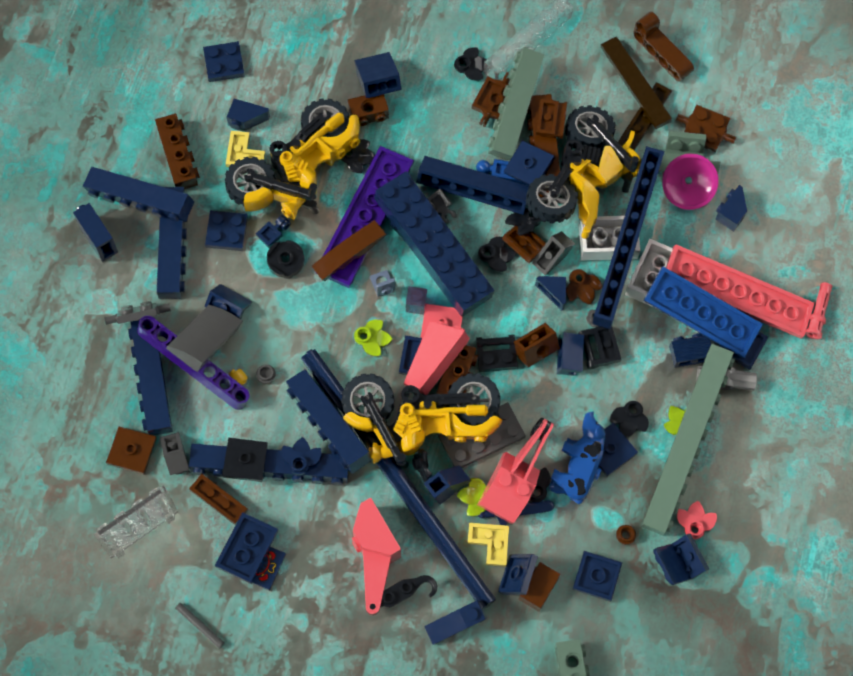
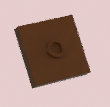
(131, 450)

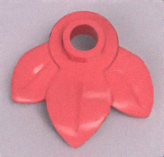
(696, 518)

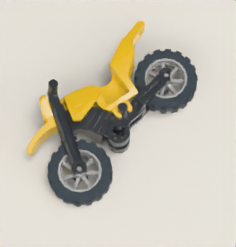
(593, 164)

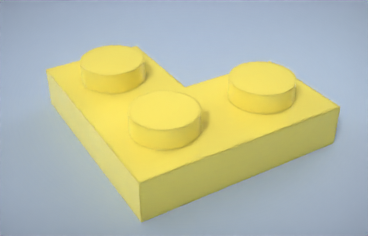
(239, 148)
(494, 537)

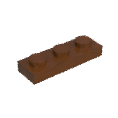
(218, 499)

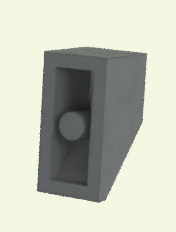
(553, 252)
(174, 454)

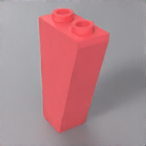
(435, 354)

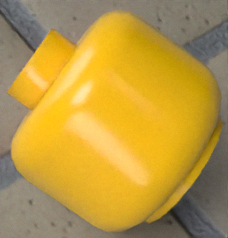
(239, 376)

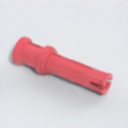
(818, 317)

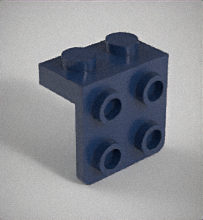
(681, 560)

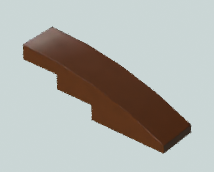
(348, 250)

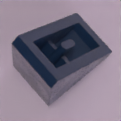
(553, 288)

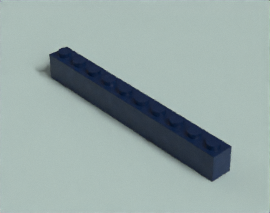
(628, 238)

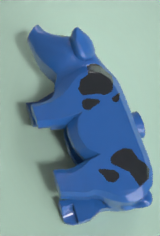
(584, 462)

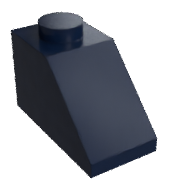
(246, 115)

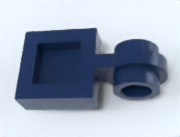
(270, 234)

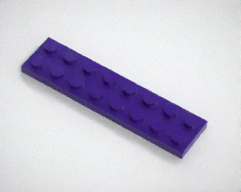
(364, 208)

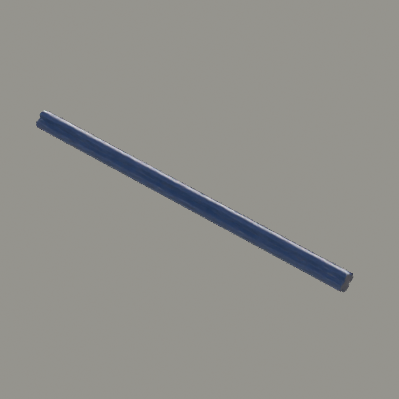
(405, 489)

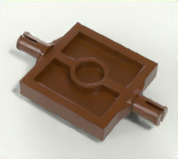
(489, 98)
(709, 123)

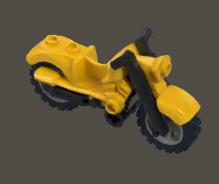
(320, 140)
(450, 414)

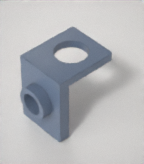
(385, 287)

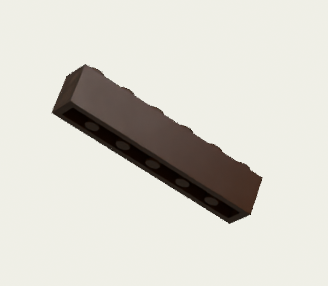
(544, 143)

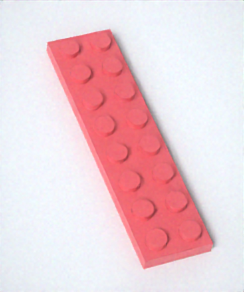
(743, 292)

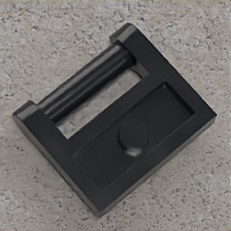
(606, 346)
(496, 359)

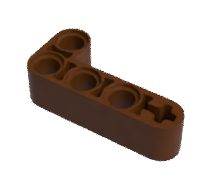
(661, 48)

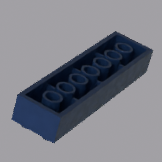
(434, 244)

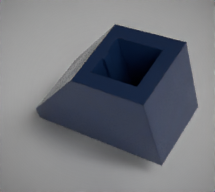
(733, 210)
(447, 483)

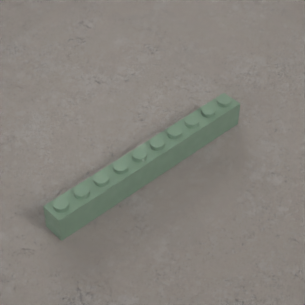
(687, 440)

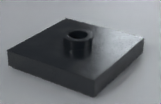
(245, 459)

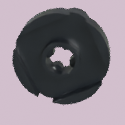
(289, 268)

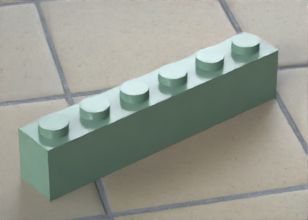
(515, 104)

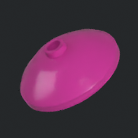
(703, 183)

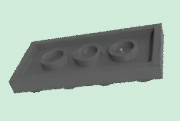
(469, 452)

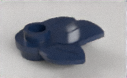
(300, 454)

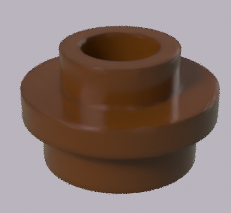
(630, 530)

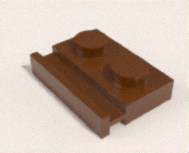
(551, 118)
(526, 246)

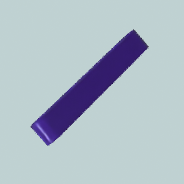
(212, 383)

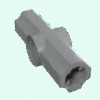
(737, 379)

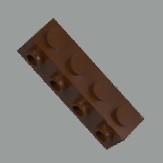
(176, 151)
(458, 368)

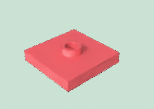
(440, 313)

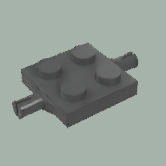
(130, 313)

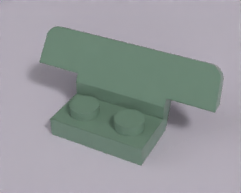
(684, 143)

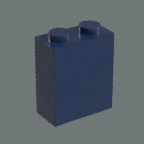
(378, 75)
(95, 232)

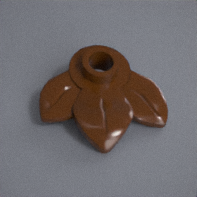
(583, 290)

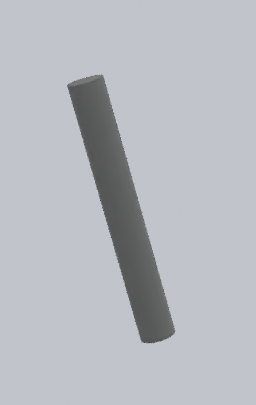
(199, 625)

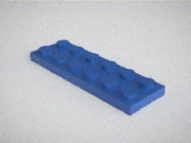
(703, 312)

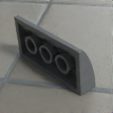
(204, 336)

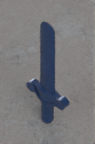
(530, 508)

